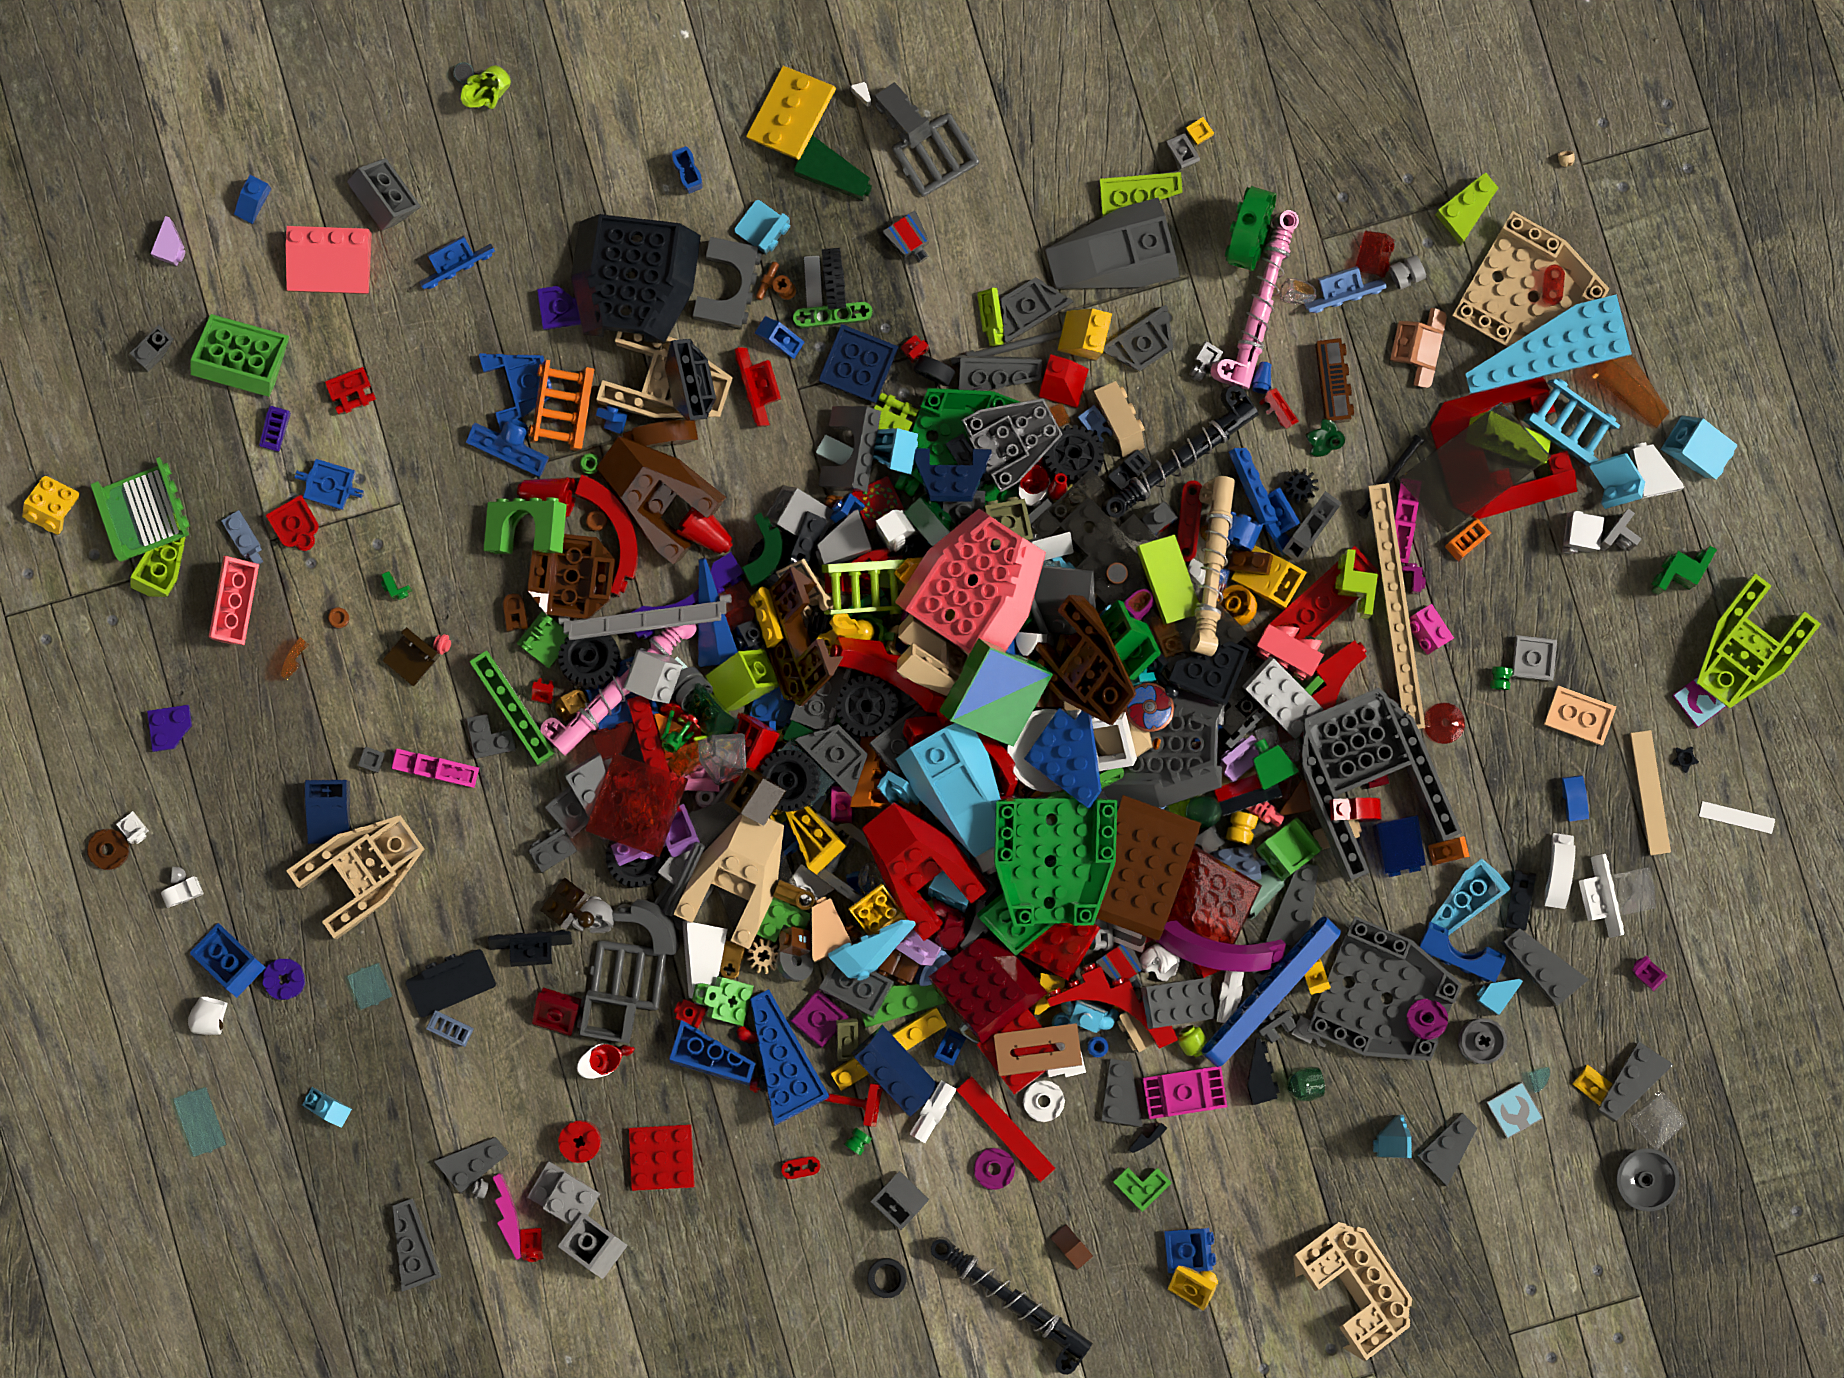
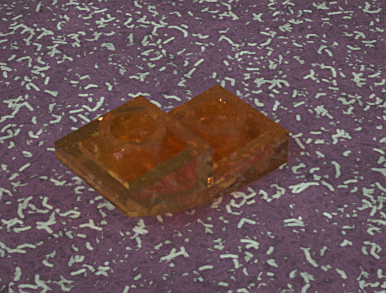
(1167, 636)

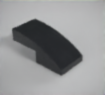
(1127, 470)
(1142, 1142)

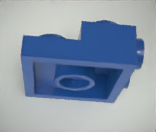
(1190, 1249)

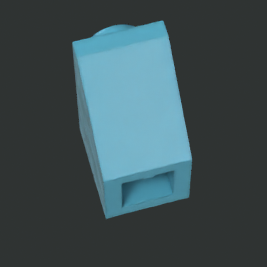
(326, 1107)

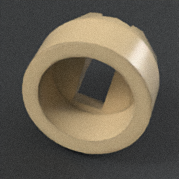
(1566, 158)

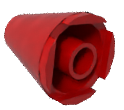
(552, 487)
(705, 531)

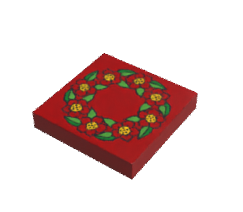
(878, 501)

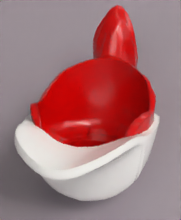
(1034, 484)
(602, 1060)

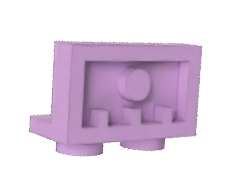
(920, 951)

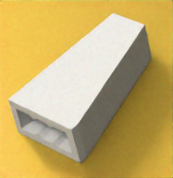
(702, 954)

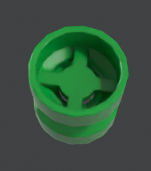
(912, 486)
(1498, 674)
(858, 1141)

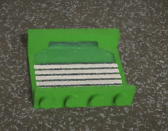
(141, 512)

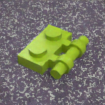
(890, 420)

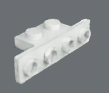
(1600, 896)

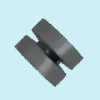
(685, 686)

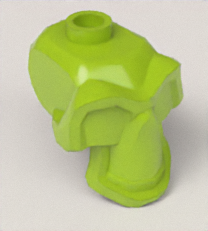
(485, 88)

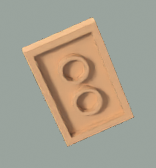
(1579, 715)

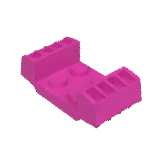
(1185, 1092)

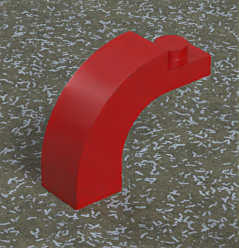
(1356, 809)

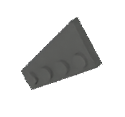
(415, 1253)

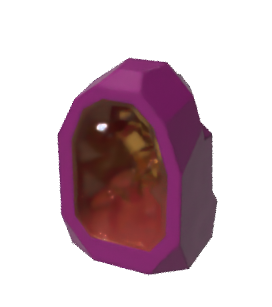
(1139, 603)

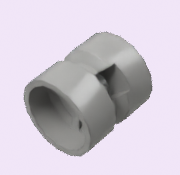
(1407, 272)

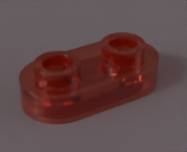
(1553, 284)

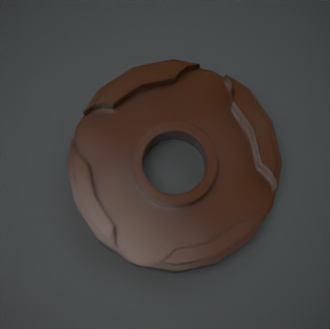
(119, 854)

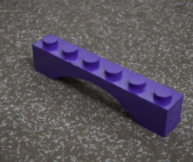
(723, 571)

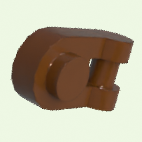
(513, 605)

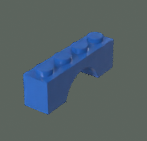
(1485, 964)

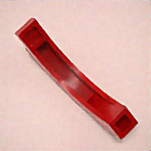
(606, 501)
(920, 728)

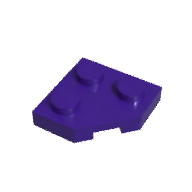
(557, 308)
(168, 726)

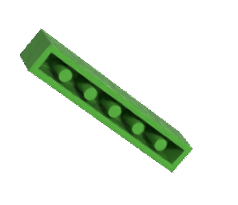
(513, 708)

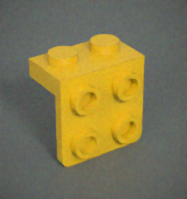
(49, 504)

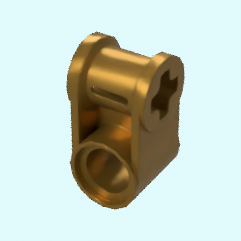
(733, 956)

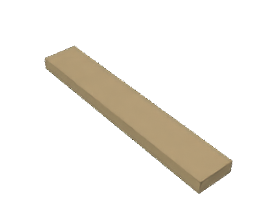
(1650, 792)

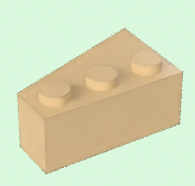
(1120, 418)

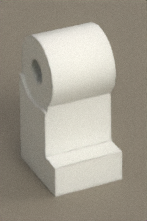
(182, 892)

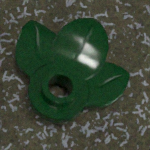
(1322, 438)

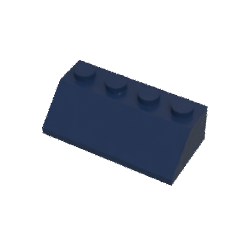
(895, 1070)

